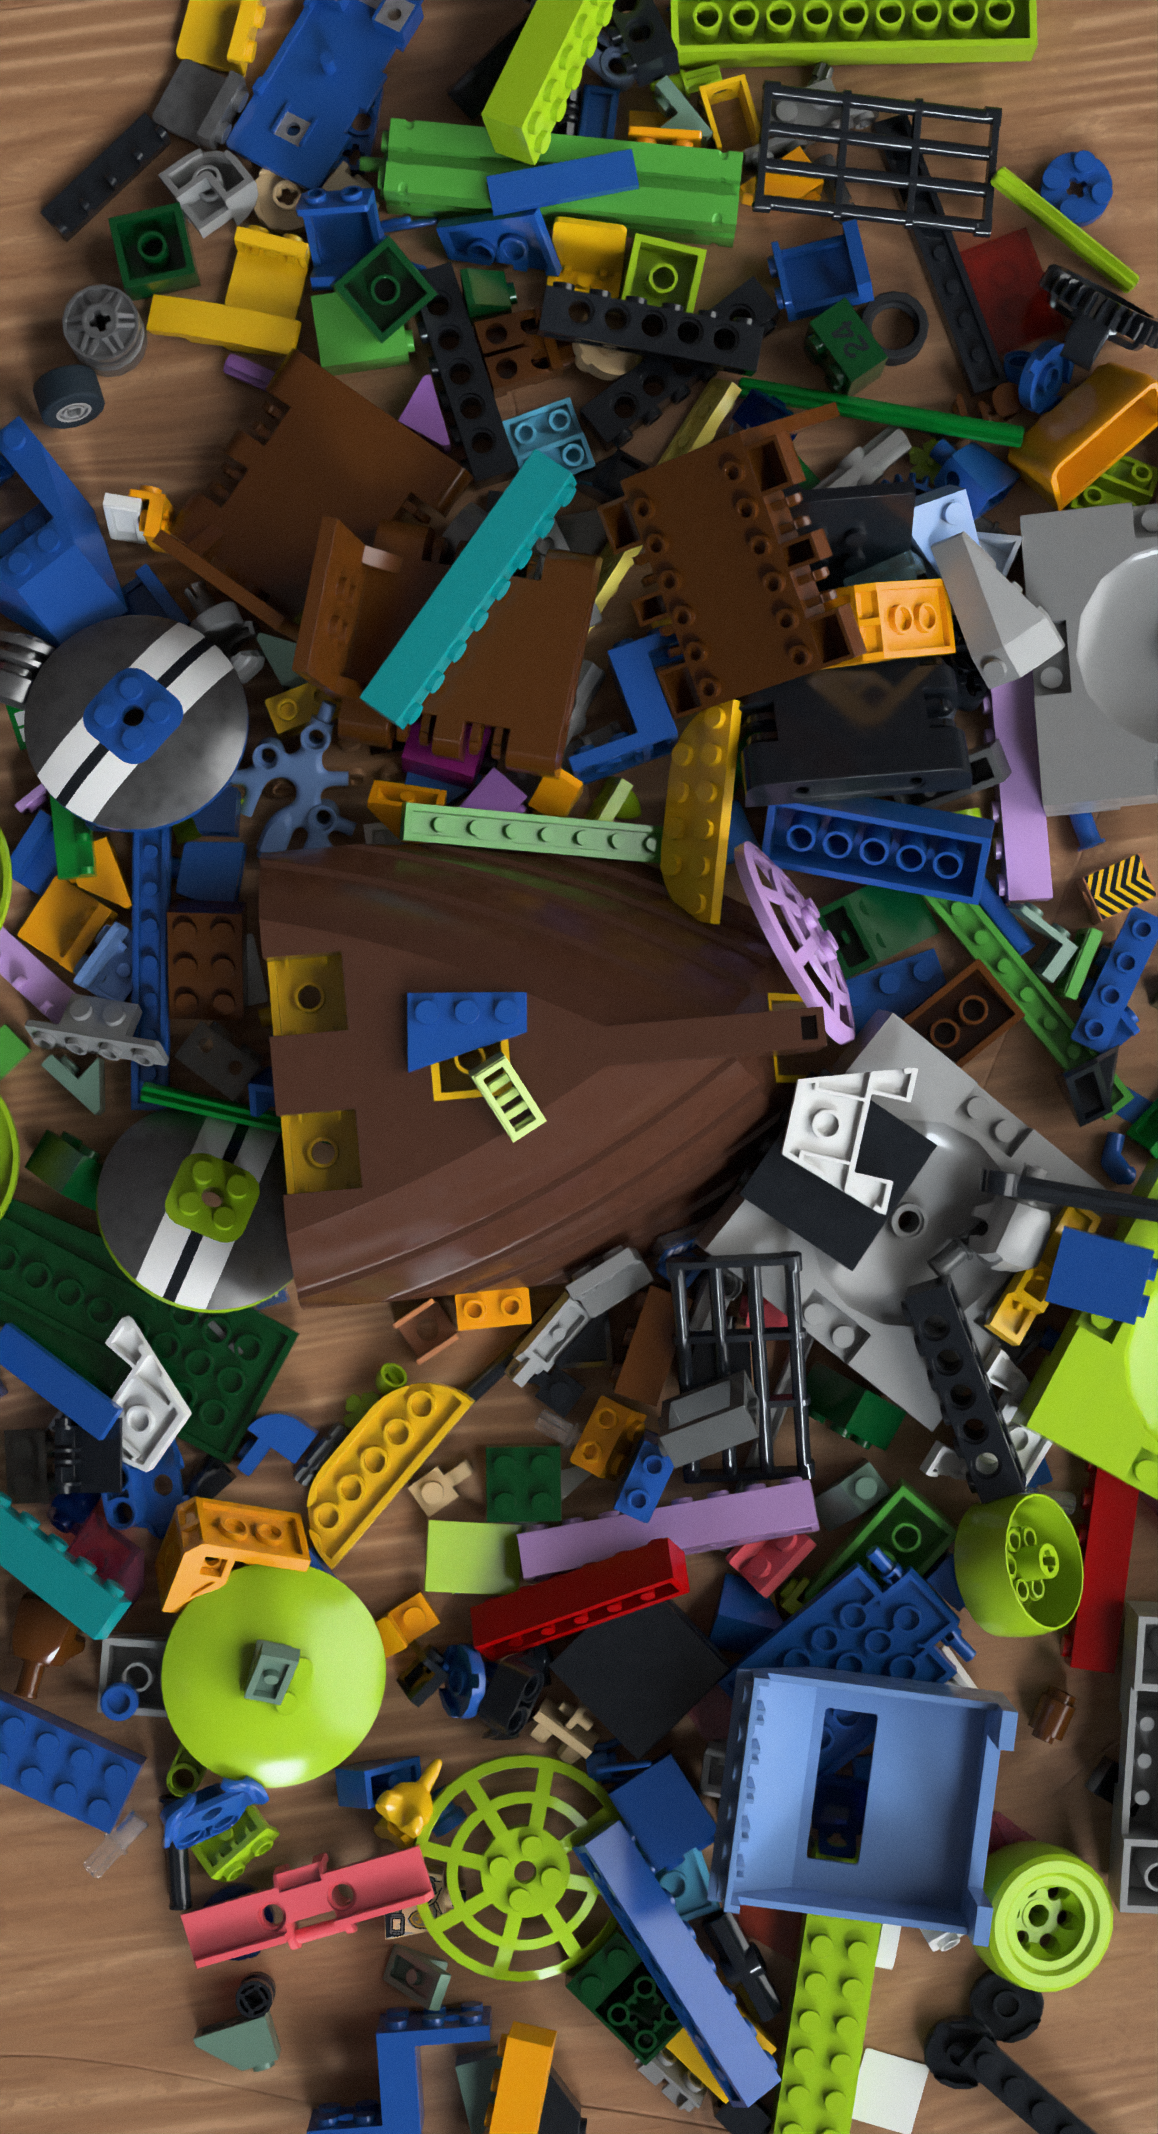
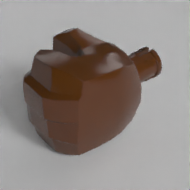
(41, 1640)

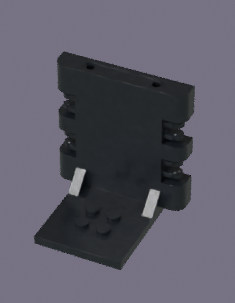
(861, 724)

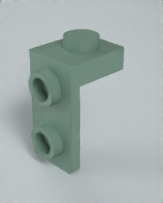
(1054, 959)

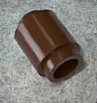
(1052, 1715)

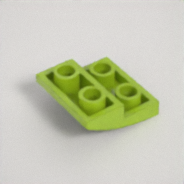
(1122, 483)

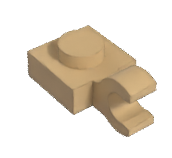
(437, 1488)

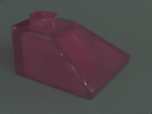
(112, 1555)

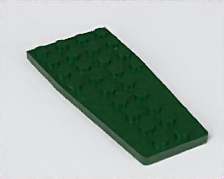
(72, 1295)

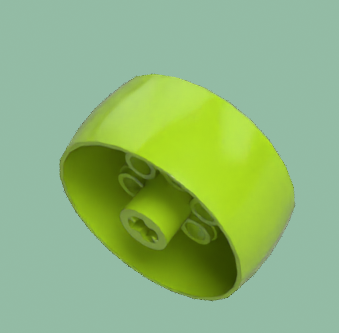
(1019, 1565)
(1020, 1879)

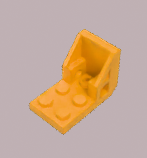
(899, 619)
(227, 1533)

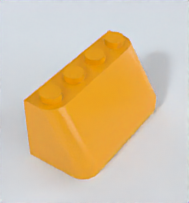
(1087, 433)

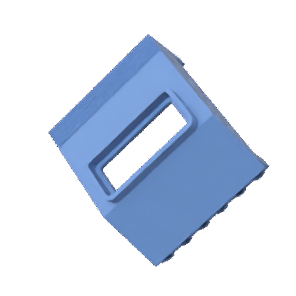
(922, 1808)

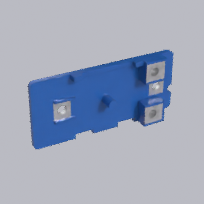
(320, 83)

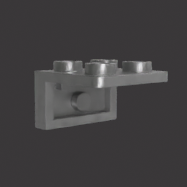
(201, 105)

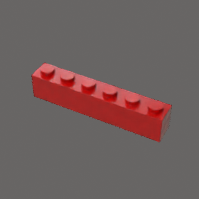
(1106, 1552)
(579, 1599)

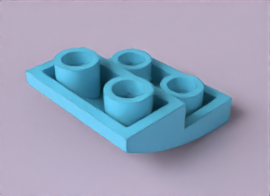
(554, 433)

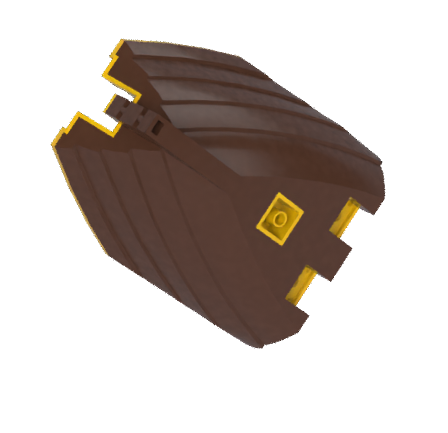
(638, 1048)

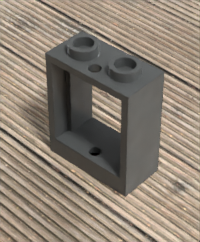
(708, 1419)

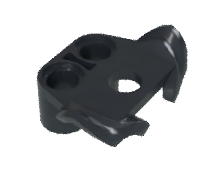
(514, 1692)

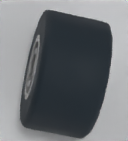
(68, 396)

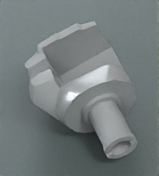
(226, 629)
(1015, 1230)

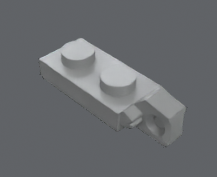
(548, 1339)

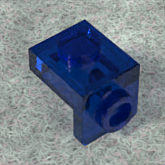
(71, 1510)

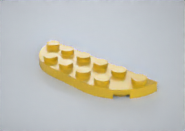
(700, 811)
(378, 1462)

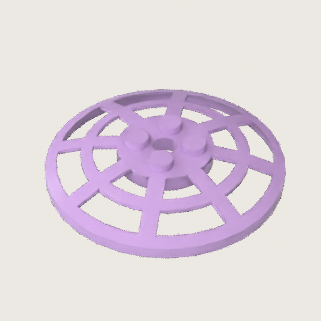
(815, 944)

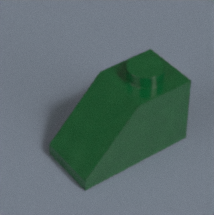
(486, 294)

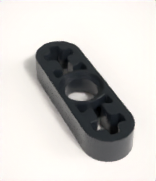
(976, 686)

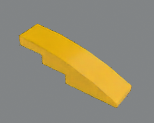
(223, 326)
(1028, 1288)

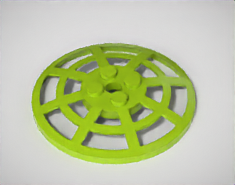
(500, 1857)

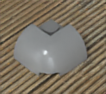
(211, 189)

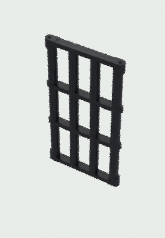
(841, 174)
(758, 1336)

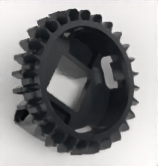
(1095, 316)

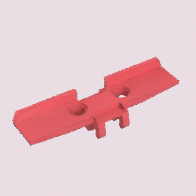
(240, 1927)

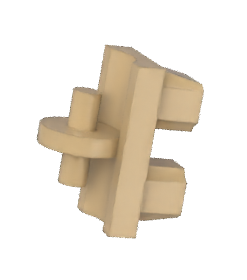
(568, 1725)

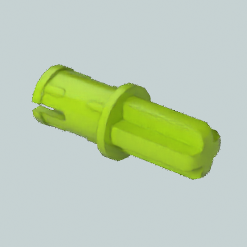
(690, 81)

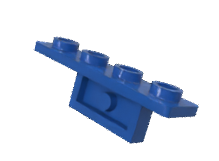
(1114, 980)

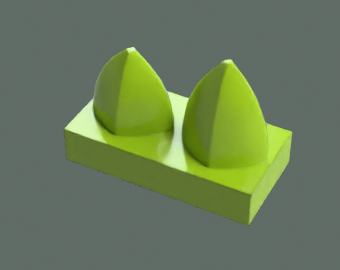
(614, 801)

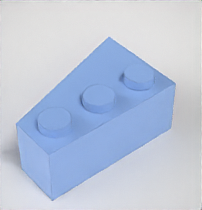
(938, 517)

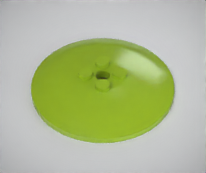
(328, 1698)

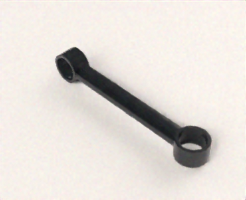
(1068, 1195)

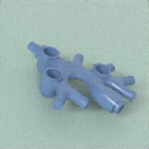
(309, 777)

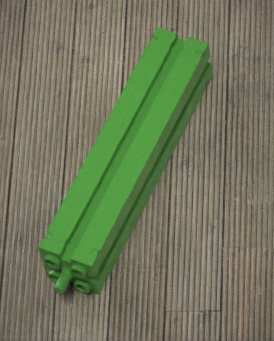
(444, 169)

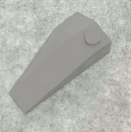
(997, 621)

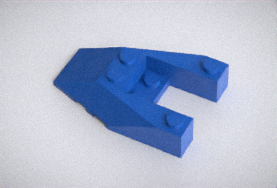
(54, 556)

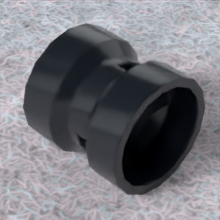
(257, 1987)

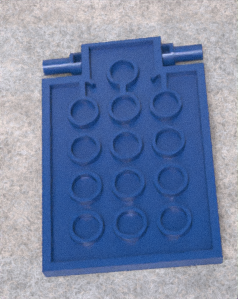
(866, 1631)

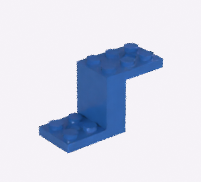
(645, 707)
(400, 2069)

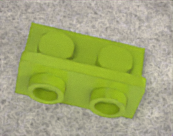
(230, 1851)

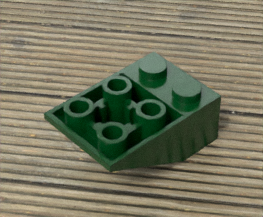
(875, 926)
(624, 1996)

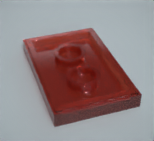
(1008, 292)

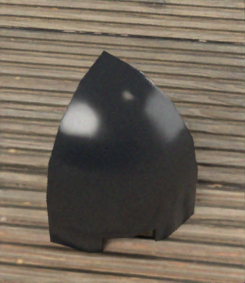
(208, 1478)

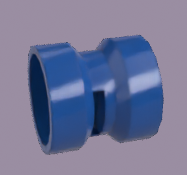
(449, 1818)

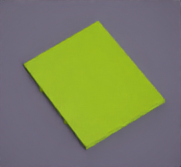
(472, 1557)

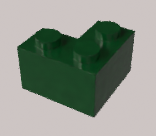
(67, 1166)
(851, 1408)

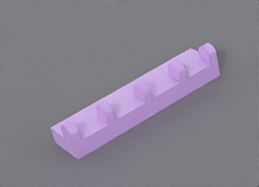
(33, 977)

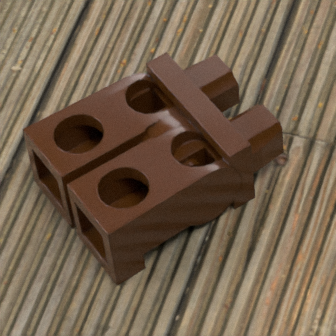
(516, 355)

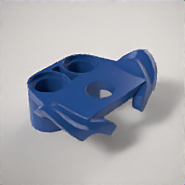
(148, 1506)
(209, 1811)

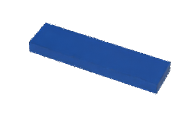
(562, 182)
(57, 1382)

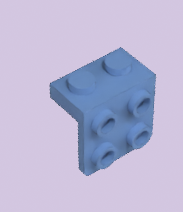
(109, 967)

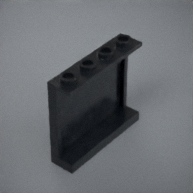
(818, 1209)

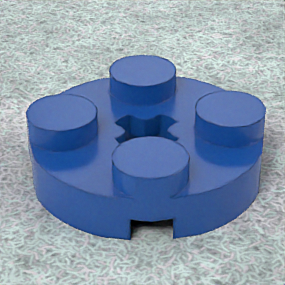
(1083, 169)

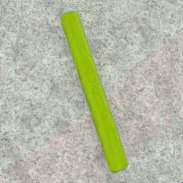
(1064, 229)

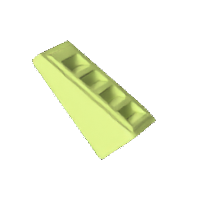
(490, 1066)

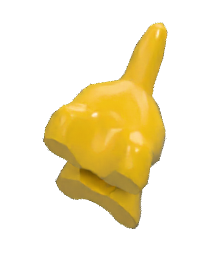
(407, 1808)

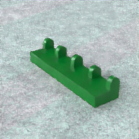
(72, 844)

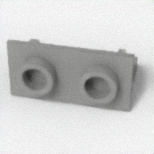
(683, 2085)

